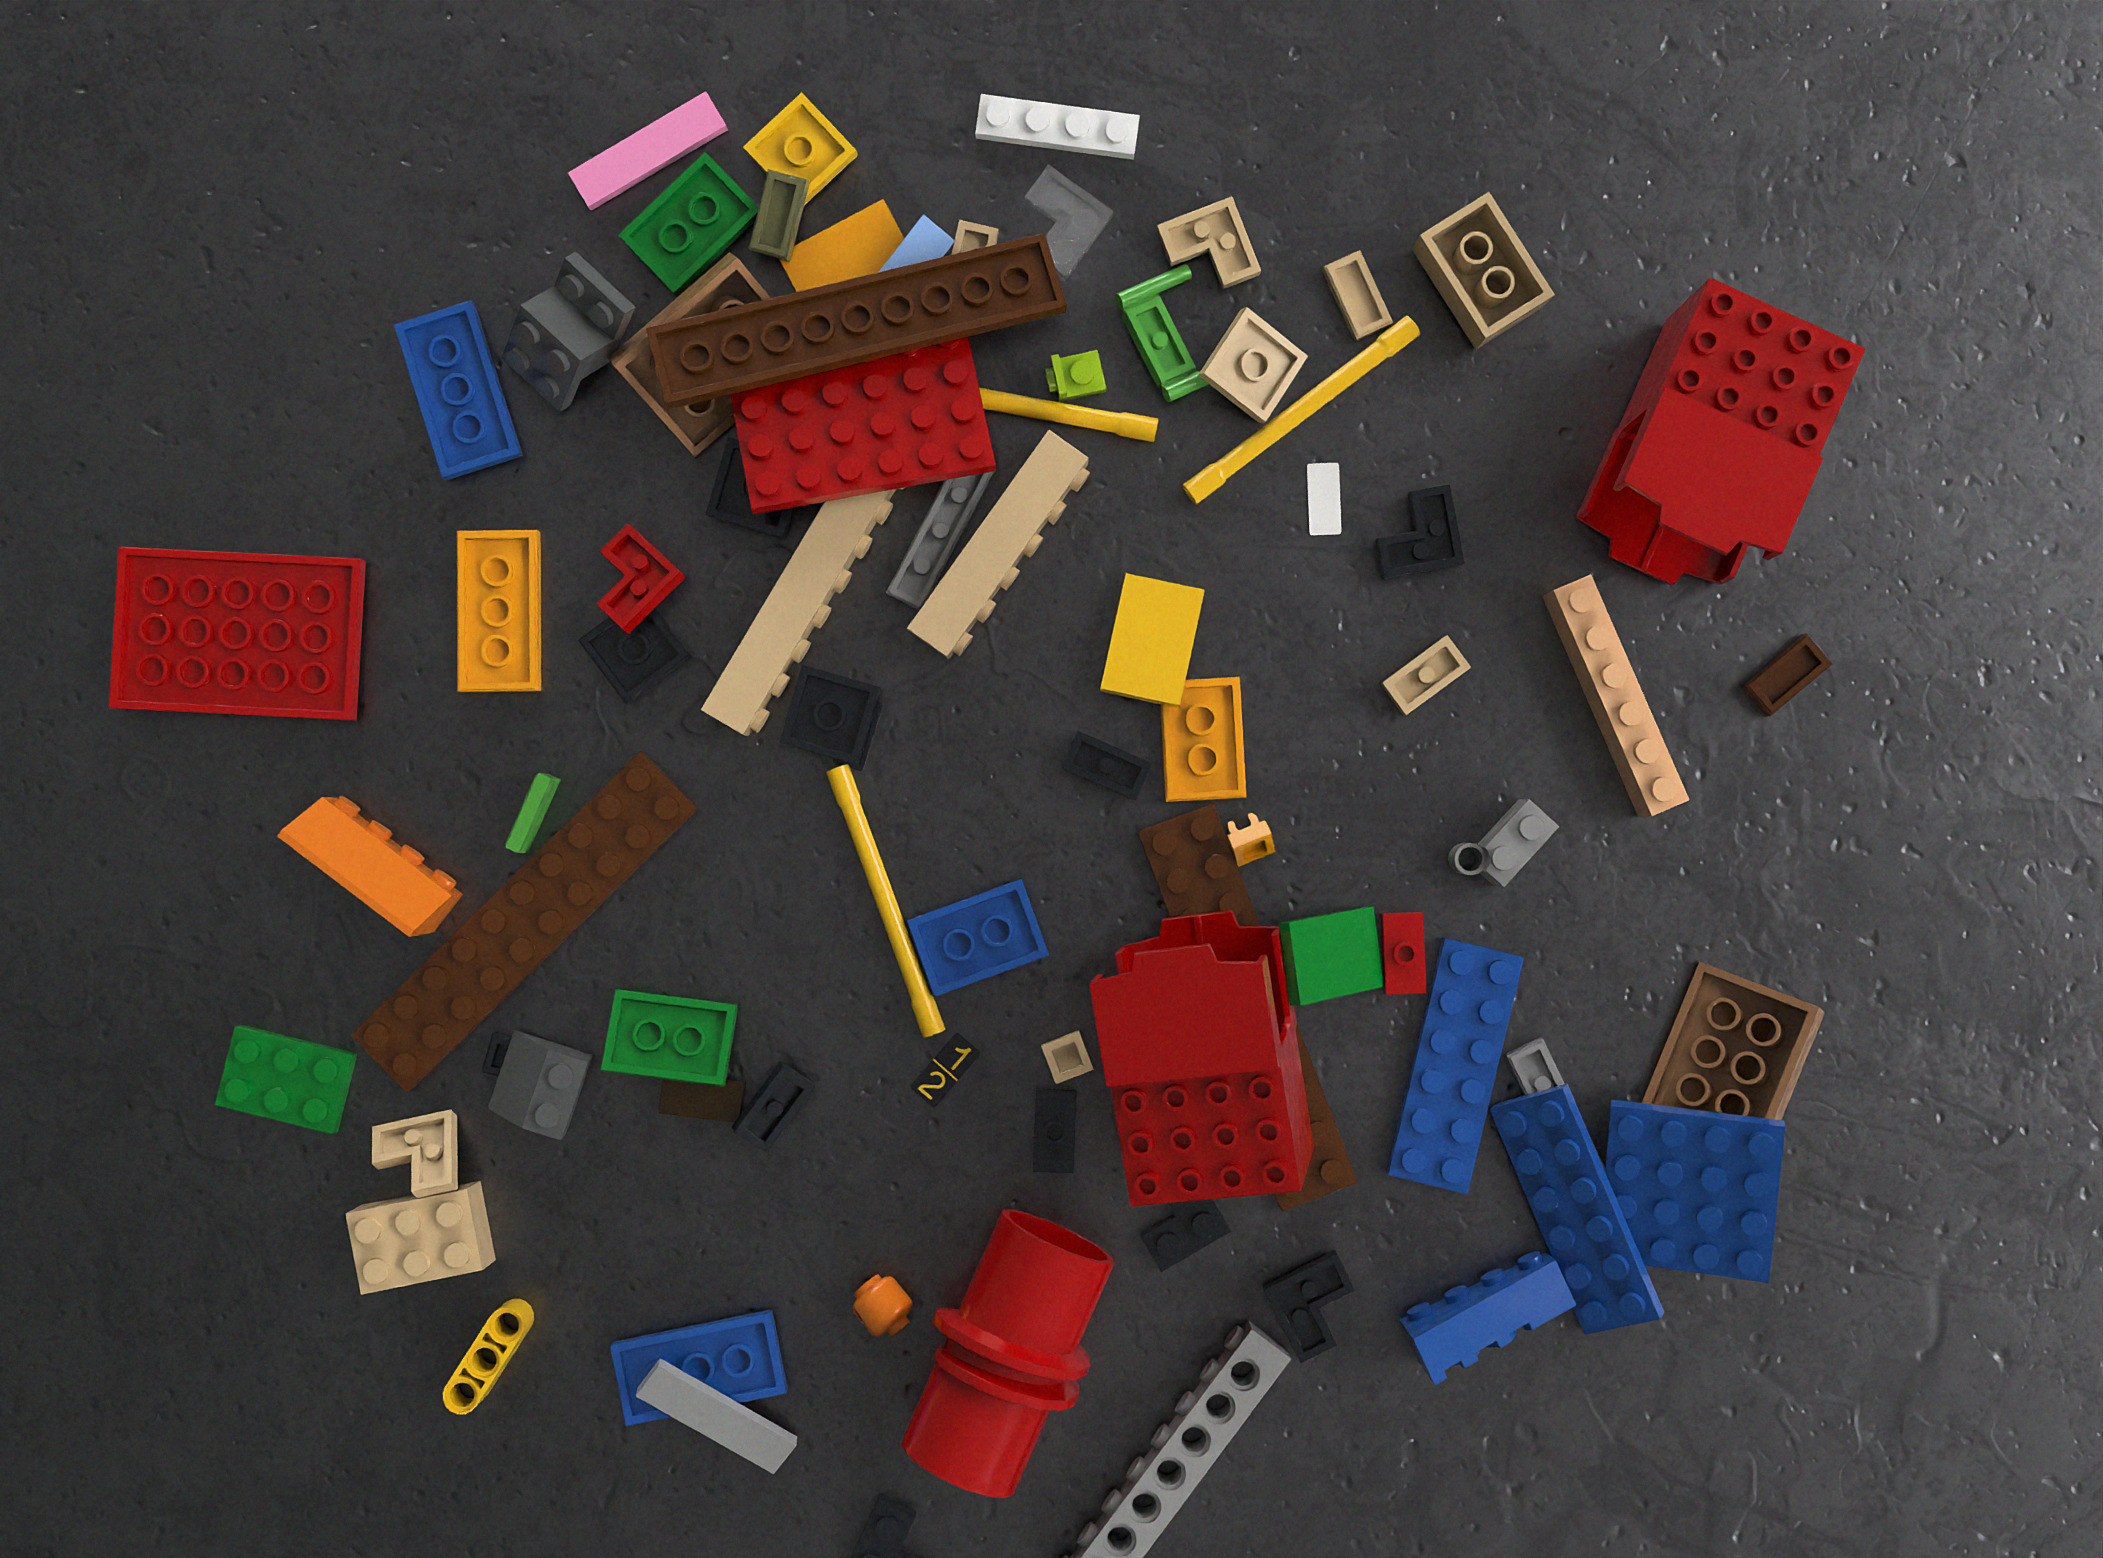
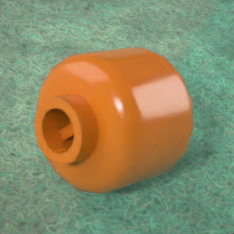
(882, 1306)

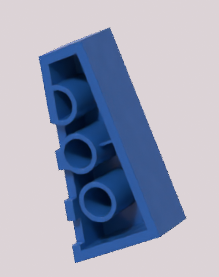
(1486, 1313)

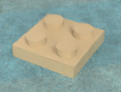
(1253, 365)

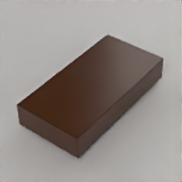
(1786, 674)

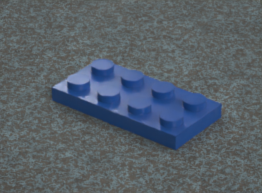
(458, 390)
(730, 1355)

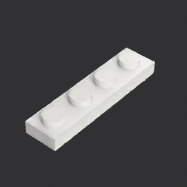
(1057, 126)

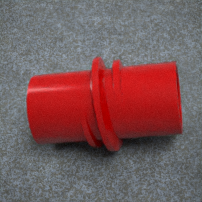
(1008, 1354)

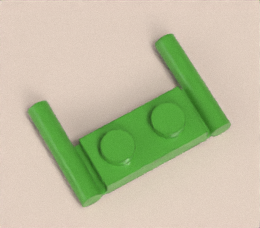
(1157, 335)

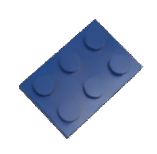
(978, 937)

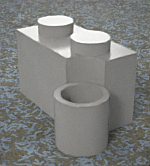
(1507, 844)

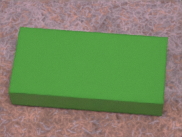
(532, 813)

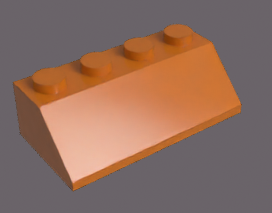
(372, 865)

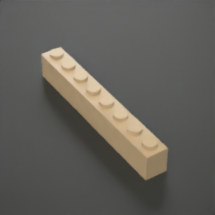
(794, 608)

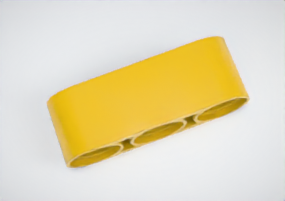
(478, 1372)

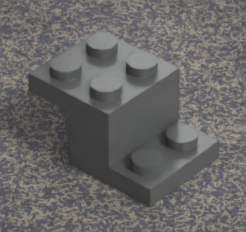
(567, 331)

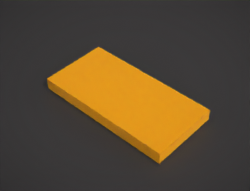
(499, 611)

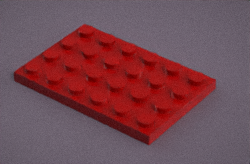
(864, 428)
(237, 633)

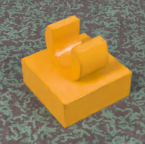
(1250, 842)

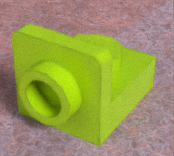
(1075, 376)

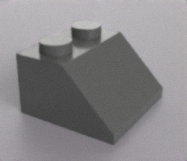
(539, 1084)

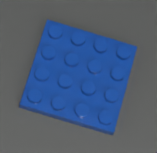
(1697, 1187)

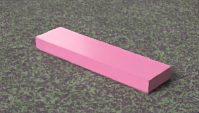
(648, 151)

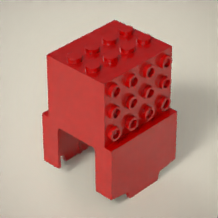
(1719, 437)
(1204, 1063)

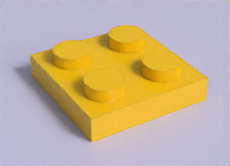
(801, 145)

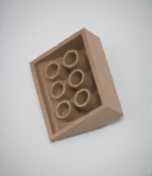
(699, 423)
(1734, 1048)

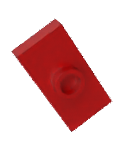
(1403, 953)

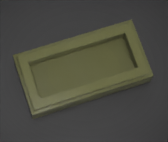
(779, 215)

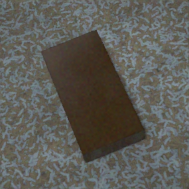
(703, 1100)

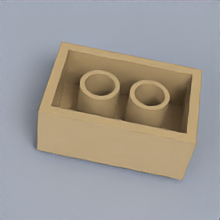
(1482, 270)
(420, 1238)

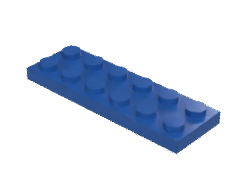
(1454, 1065)
(1576, 1209)

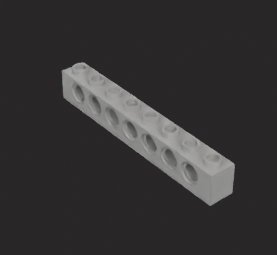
(1193, 1458)

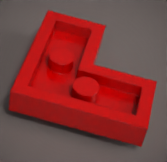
(645, 580)

